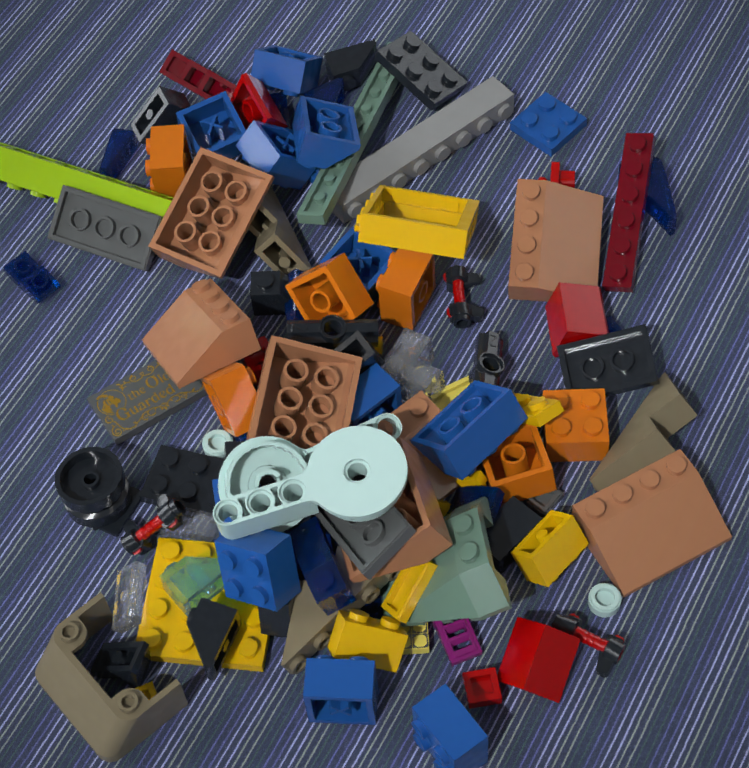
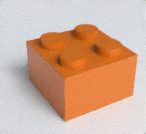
(168, 158)
(406, 287)
(330, 290)
(232, 396)
(581, 429)
(520, 466)

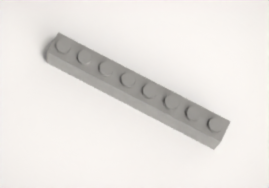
(426, 144)

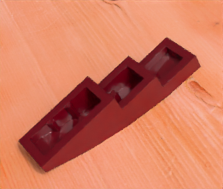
(195, 77)

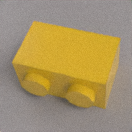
(549, 548)
(368, 637)

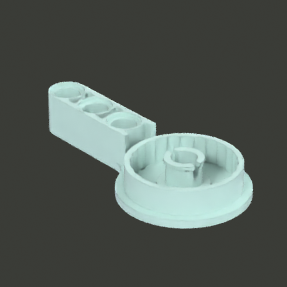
(274, 458)
(325, 483)

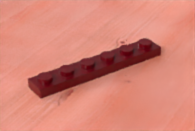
(629, 212)

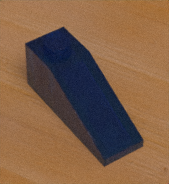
(659, 198)
(321, 567)

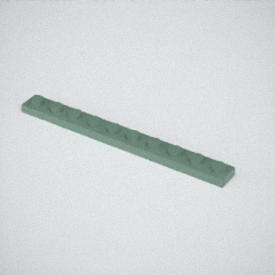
(332, 180)

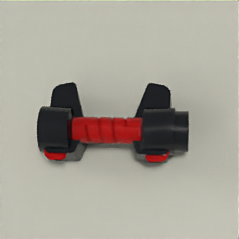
(460, 312)
(138, 539)
(609, 649)

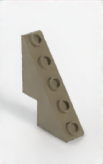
(275, 237)
(646, 434)
(312, 628)

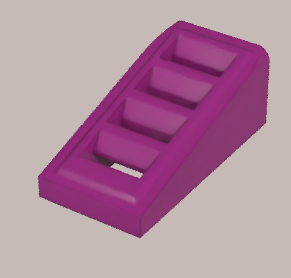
(465, 653)

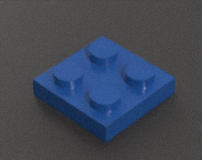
(548, 124)

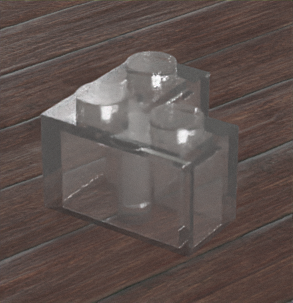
(410, 366)

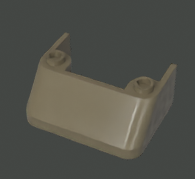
(105, 723)

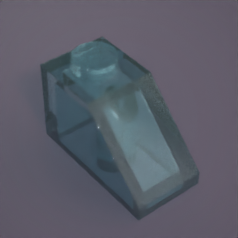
(192, 579)

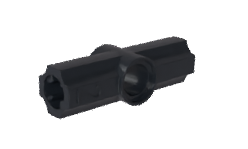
(314, 331)
(487, 359)

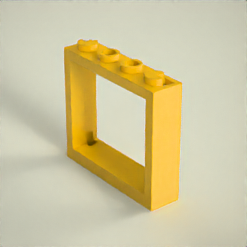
(418, 221)

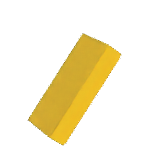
(407, 590)

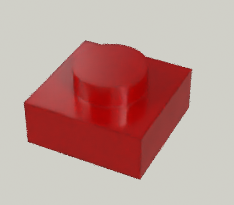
(482, 687)

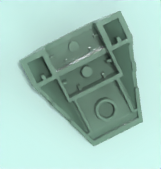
(465, 578)

